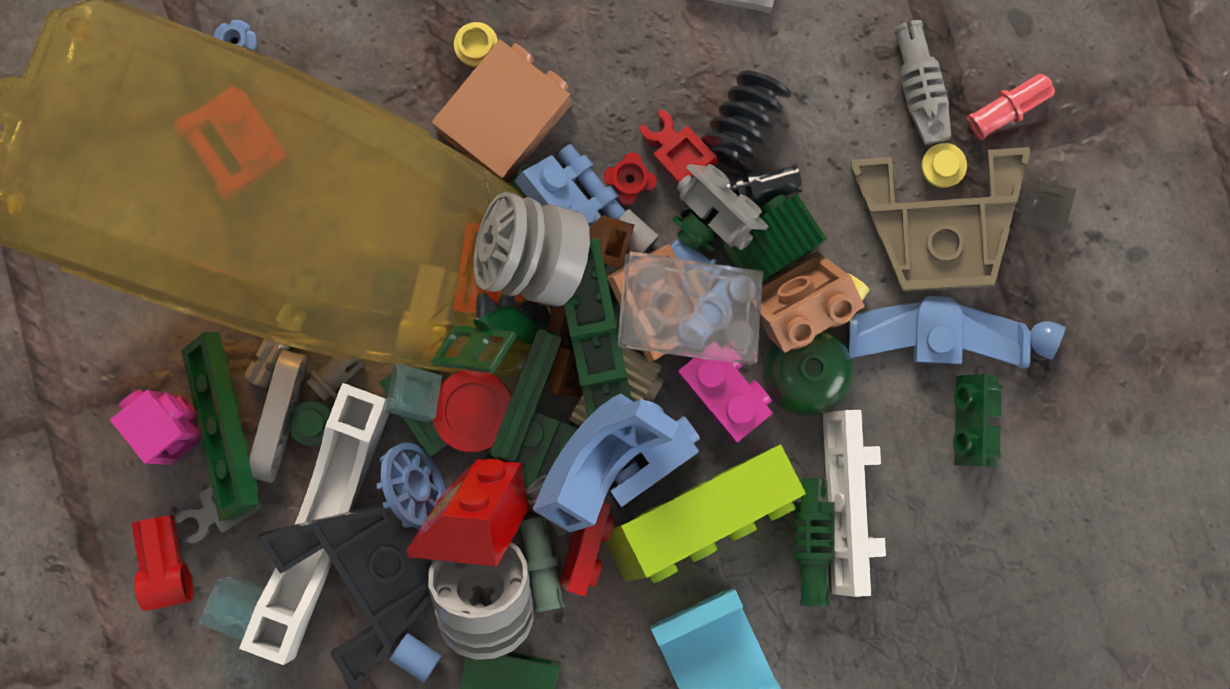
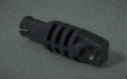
(757, 186)

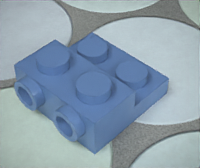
(659, 461)

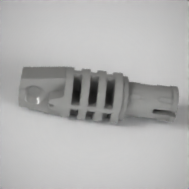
(923, 85)

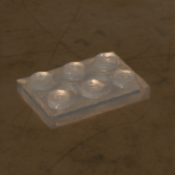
(690, 308)

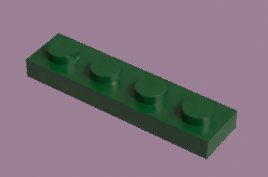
(220, 426)

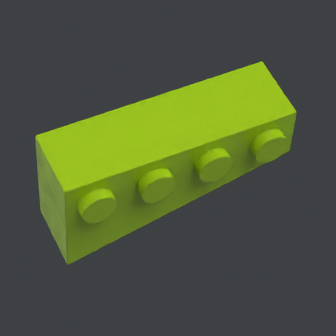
(704, 515)

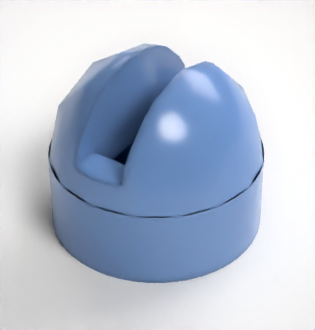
(1046, 338)

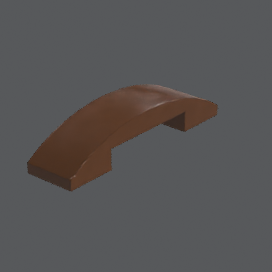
(614, 242)

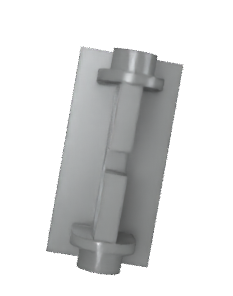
(710, 191)

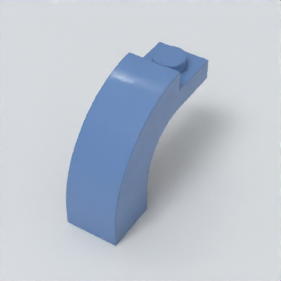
(596, 455)

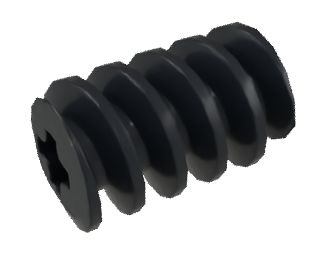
(743, 116)

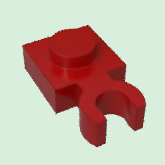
(677, 148)

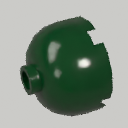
(809, 377)

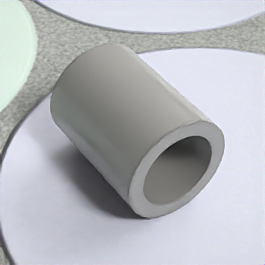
(642, 236)

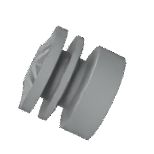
(531, 249)
(483, 607)

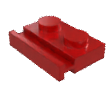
(580, 565)

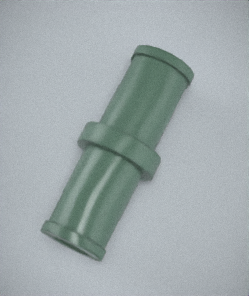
(541, 564)

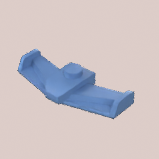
(939, 333)

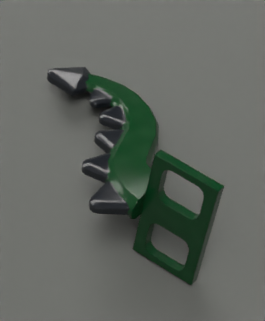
(493, 324)

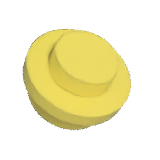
(474, 43)
(944, 165)

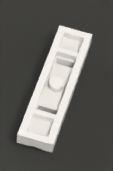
(846, 487)

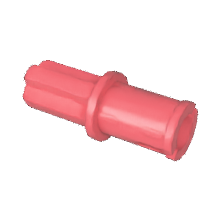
(1010, 106)

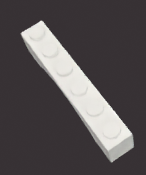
(339, 472)

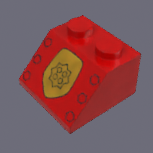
(474, 516)

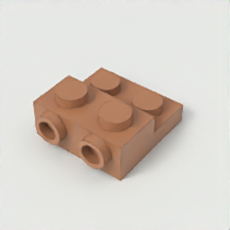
(807, 301)

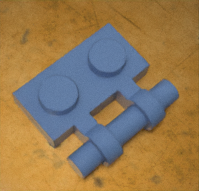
(554, 185)

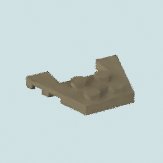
(944, 240)

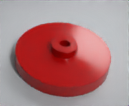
(471, 410)

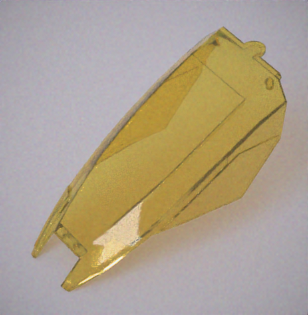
(240, 191)

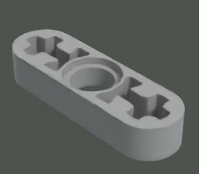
(274, 421)

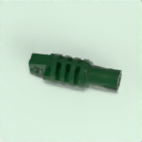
(814, 540)

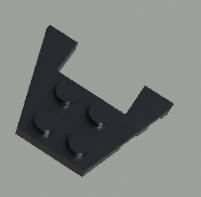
(374, 563)

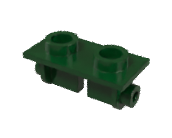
(975, 400)

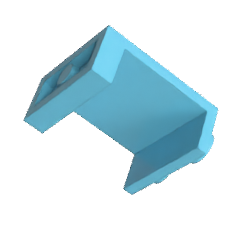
(713, 646)

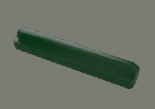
(526, 396)

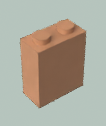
(503, 110)

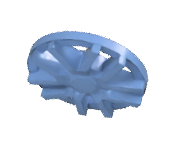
(410, 483)

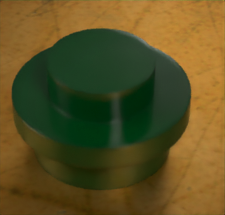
(309, 422)

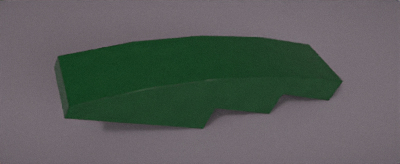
(596, 335)

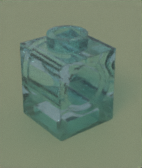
(231, 606)

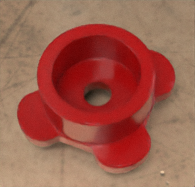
(632, 166)

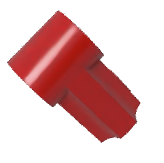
(161, 575)

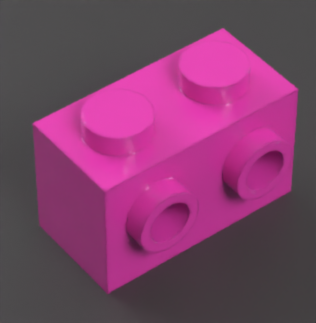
(726, 395)
(157, 426)

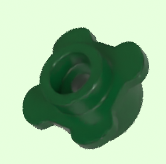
(695, 232)

